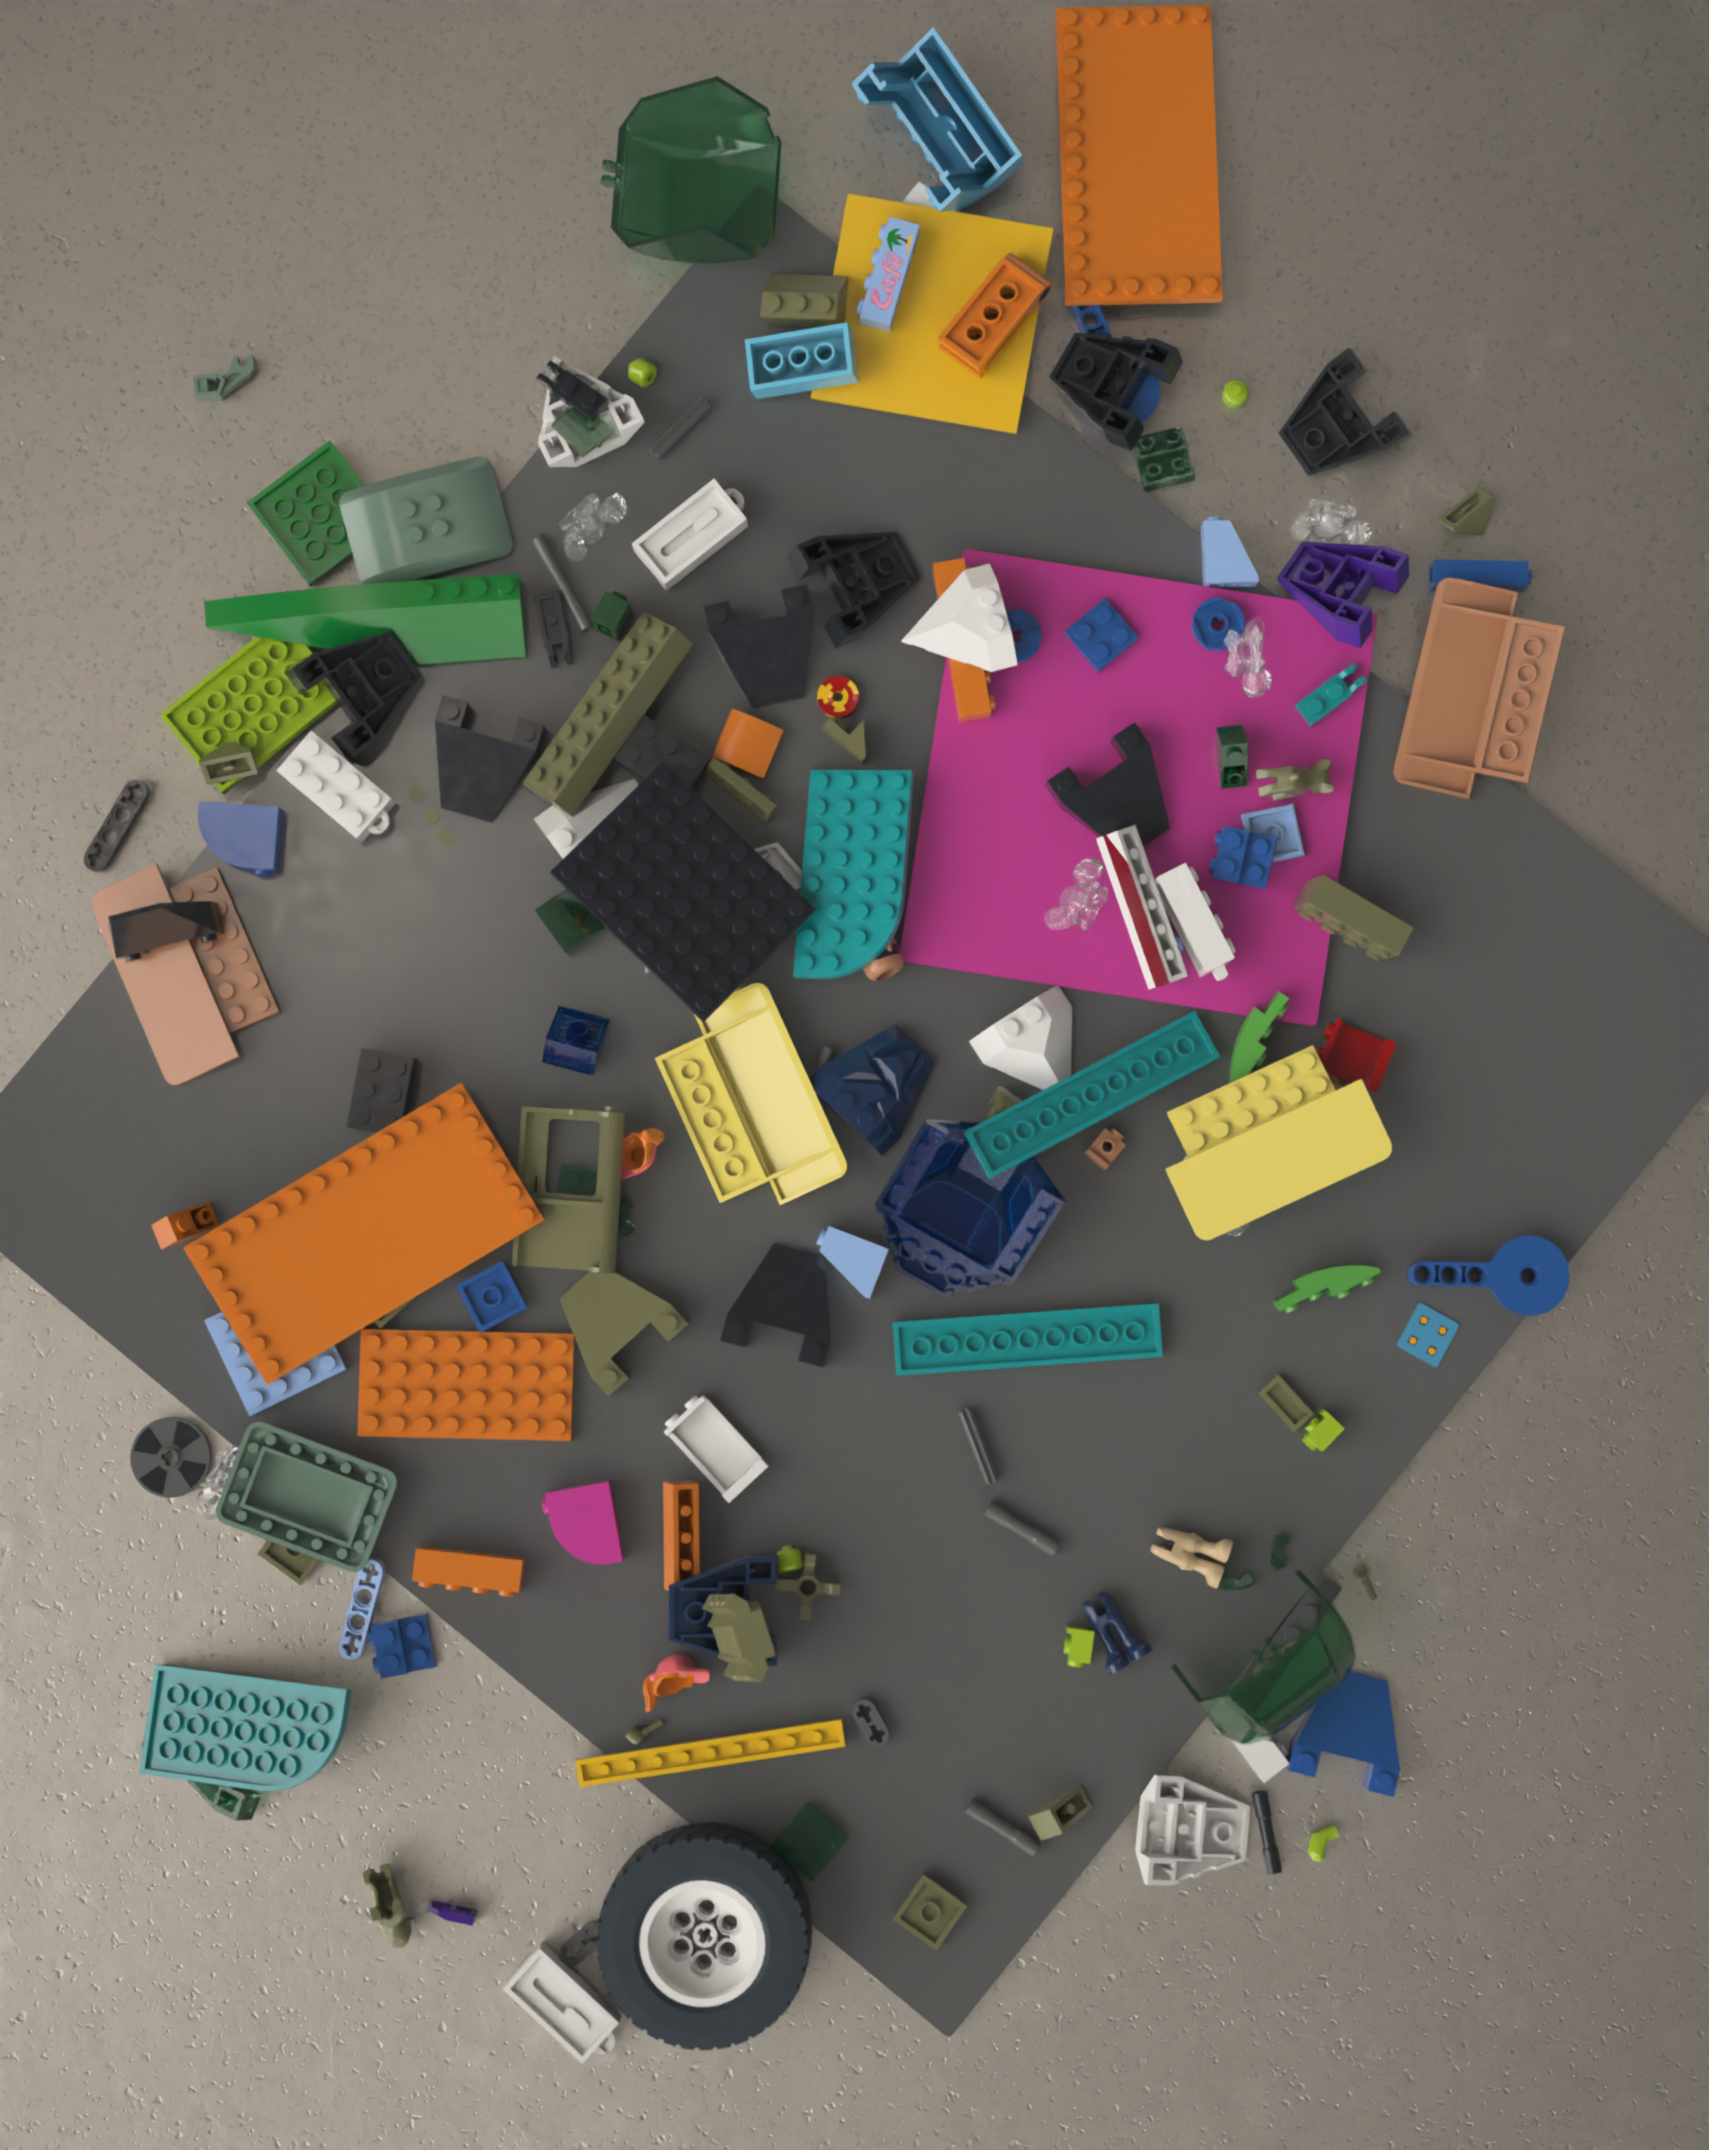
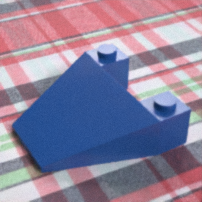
(1352, 1724)

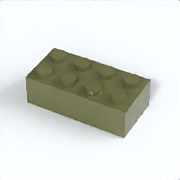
(1352, 918)

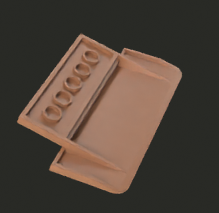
(1476, 691)
(190, 990)

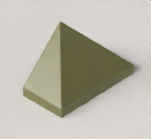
(1470, 513)
(228, 763)

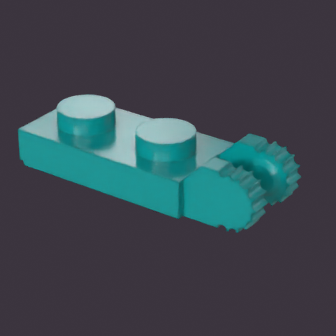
(1328, 696)

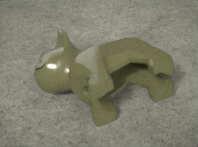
(1296, 780)
(389, 1906)

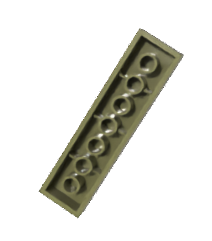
(608, 713)

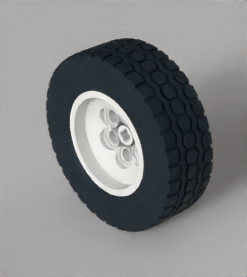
(668, 1986)

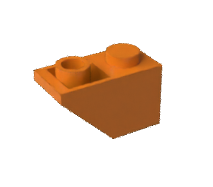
(185, 1225)

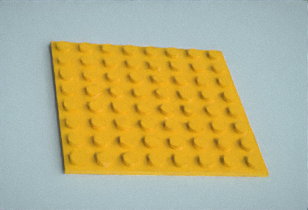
(905, 367)

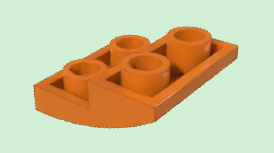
(747, 743)

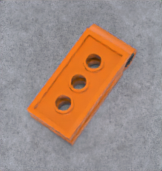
(1008, 278)

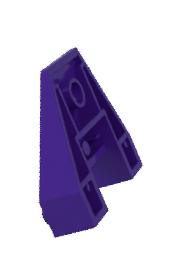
(1337, 578)

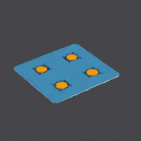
(1428, 1335)

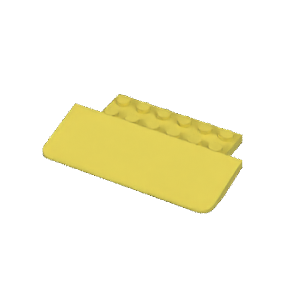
(752, 1102)
(1271, 1142)

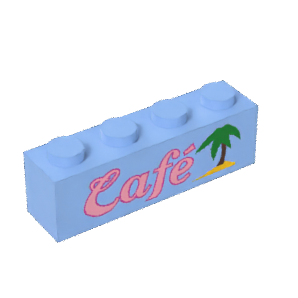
(889, 274)

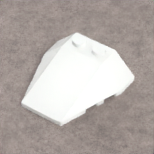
(568, 831)
(1188, 1830)

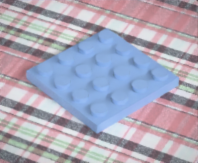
(248, 1381)

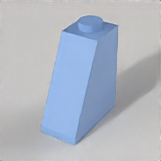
(1224, 557)
(853, 1257)

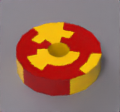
(836, 685)

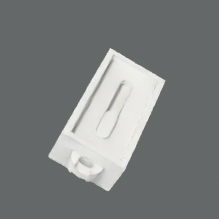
(691, 533)
(337, 787)
(1195, 922)
(564, 2004)

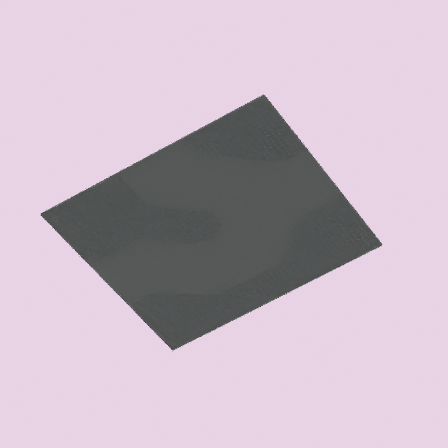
(1532, 1078)

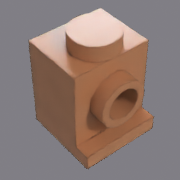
(1098, 1155)

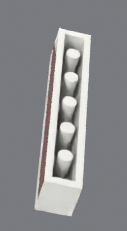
(1142, 907)

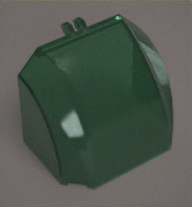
(696, 175)
(1285, 1682)

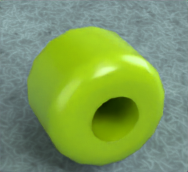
(642, 372)
(1235, 393)
(789, 1560)

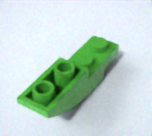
(1247, 1050)
(1335, 1280)

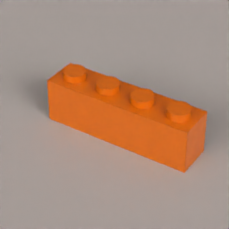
(680, 1530)
(468, 1569)

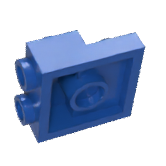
(1243, 857)
(402, 1646)

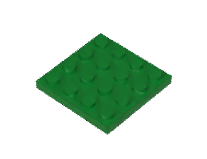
(305, 512)

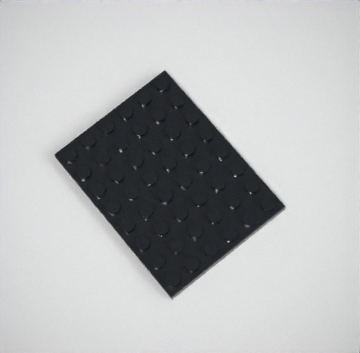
(683, 891)

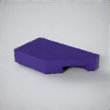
(453, 1912)

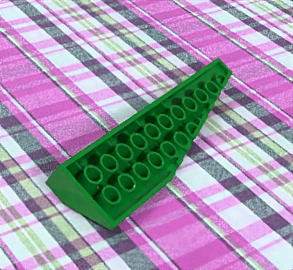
(429, 618)

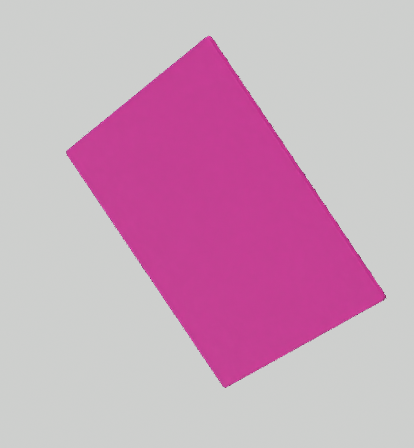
(1003, 850)

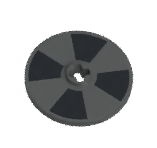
(153, 1469)

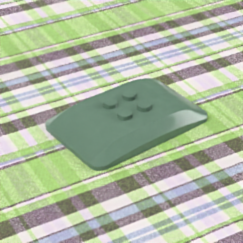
(426, 522)
(306, 1496)

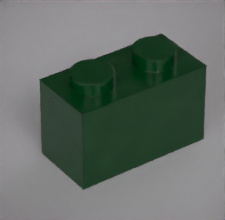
(612, 615)

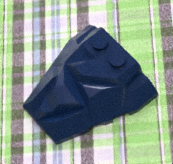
(875, 1085)

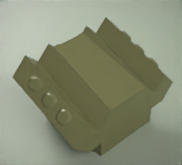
(740, 1636)

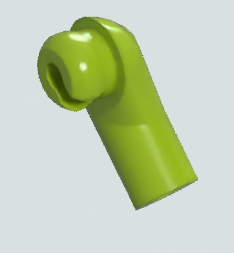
(1319, 1841)

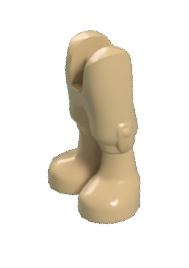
(1183, 1553)

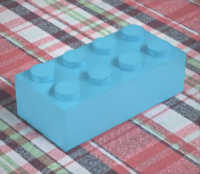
(801, 360)

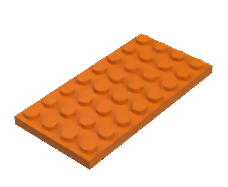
(466, 1384)

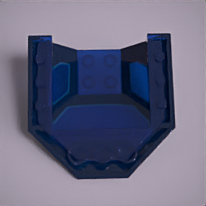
(955, 1224)

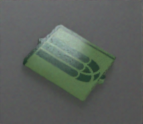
(581, 432)

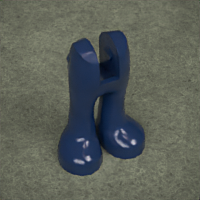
(1115, 1657)

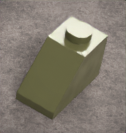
(1060, 1813)

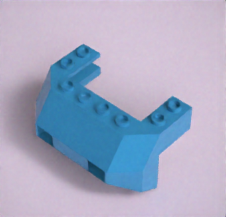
(945, 119)

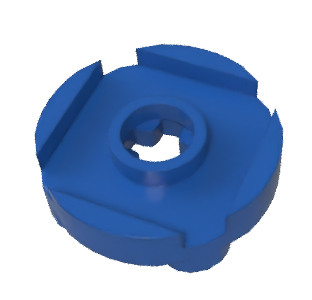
(1223, 610)
(1030, 631)

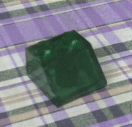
(569, 921)

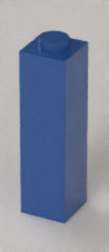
(1495, 573)

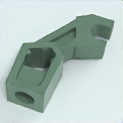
(230, 381)

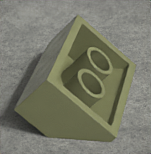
(804, 300)

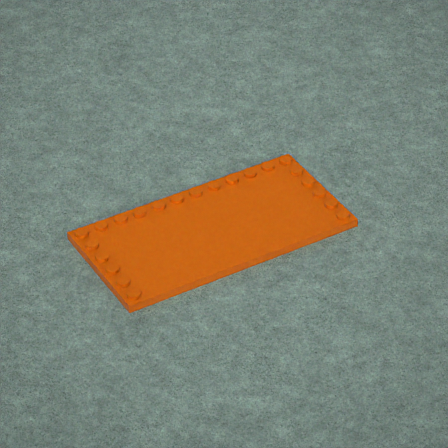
(1138, 155)
(364, 1233)

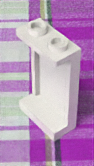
(715, 1447)

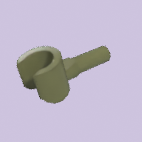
(1366, 1581)
(636, 1736)

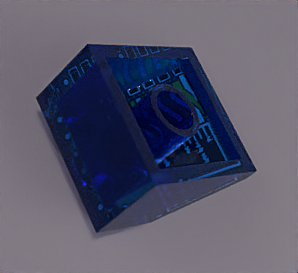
(575, 1040)

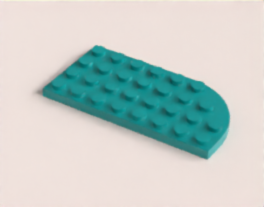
(853, 868)
(240, 1728)

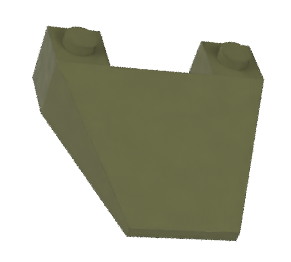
(607, 1315)

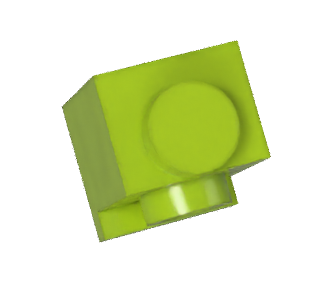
(1321, 1431)
(1079, 1645)

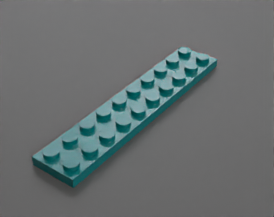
(1091, 1095)
(1027, 1339)

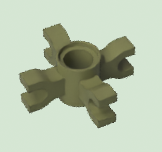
(787, 1584)

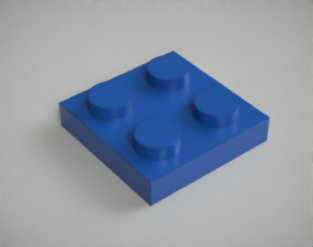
(1101, 635)
(491, 1296)

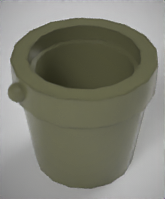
(1001, 1101)

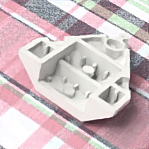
(620, 414)
(968, 623)
(1031, 1041)

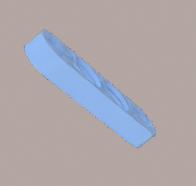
(365, 1609)

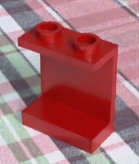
(1355, 1055)

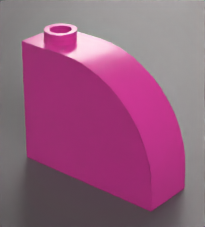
(586, 1522)

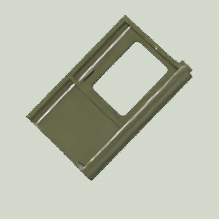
(577, 1229)

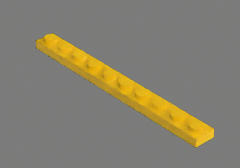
(710, 1752)

